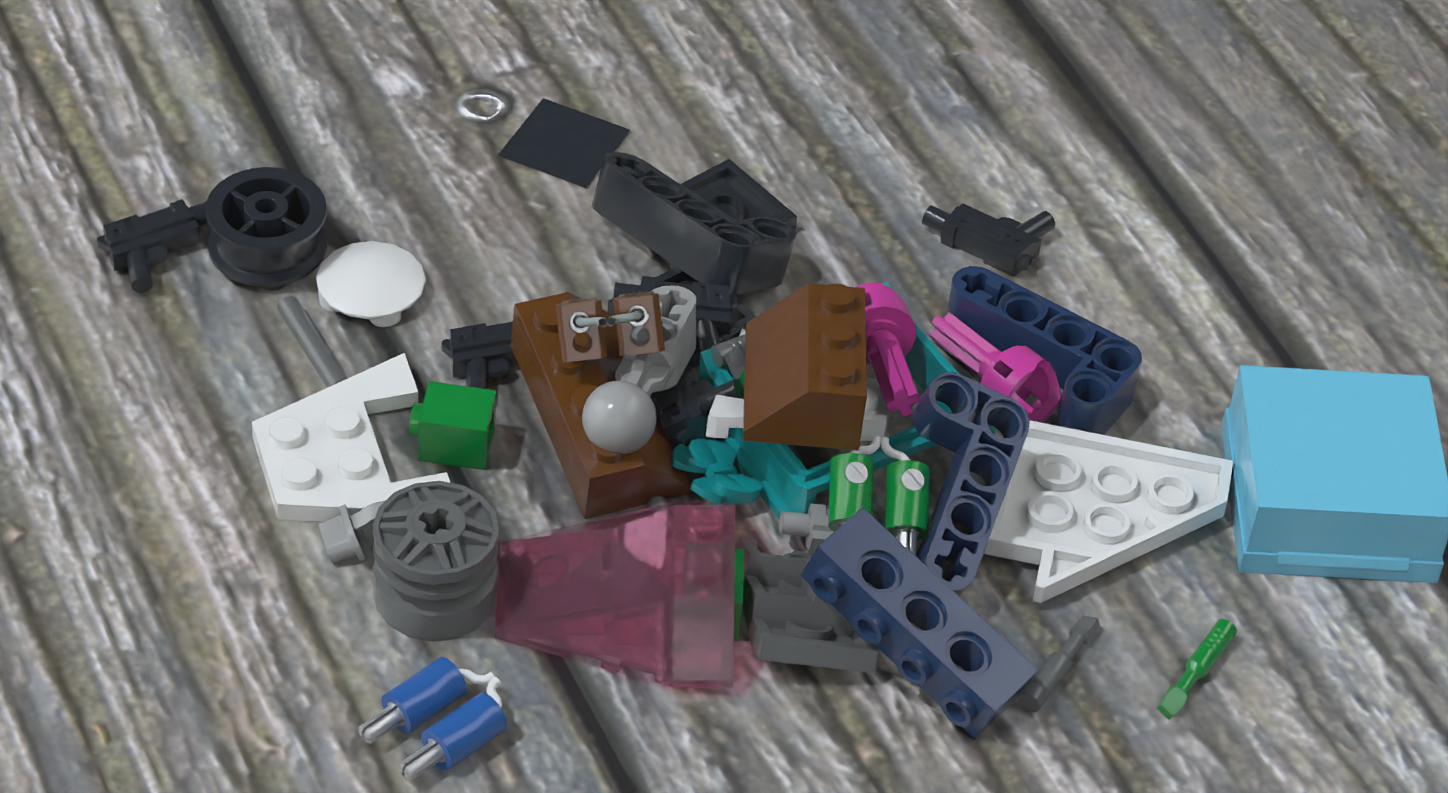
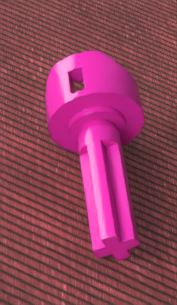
(888, 340)
(1011, 372)

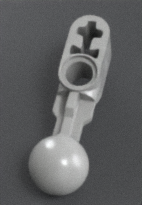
(620, 412)

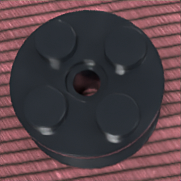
(266, 227)

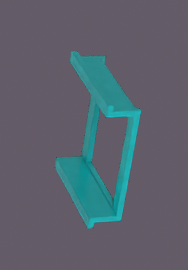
(783, 477)

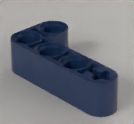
(1089, 361)
(977, 452)

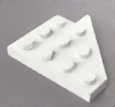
(1099, 502)

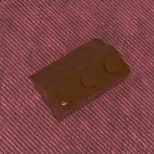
(807, 369)

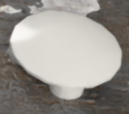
(370, 282)

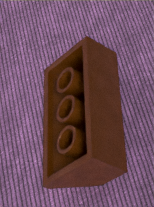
(599, 478)

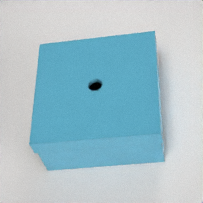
(1336, 474)

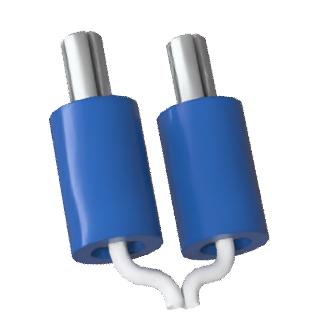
(451, 737)

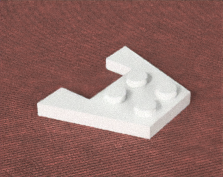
(325, 447)

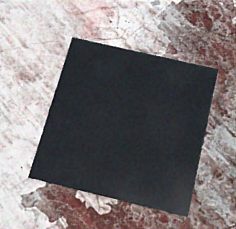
(563, 142)

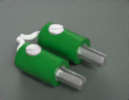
(905, 491)

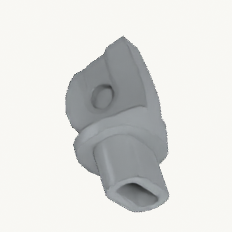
(350, 533)

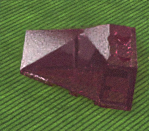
(629, 591)

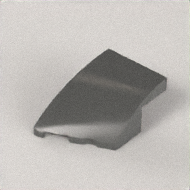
(789, 619)

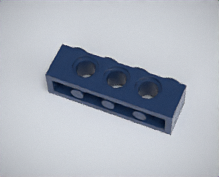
(913, 594)

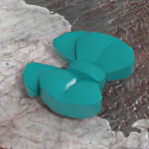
(722, 477)

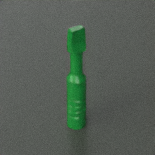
(1198, 666)

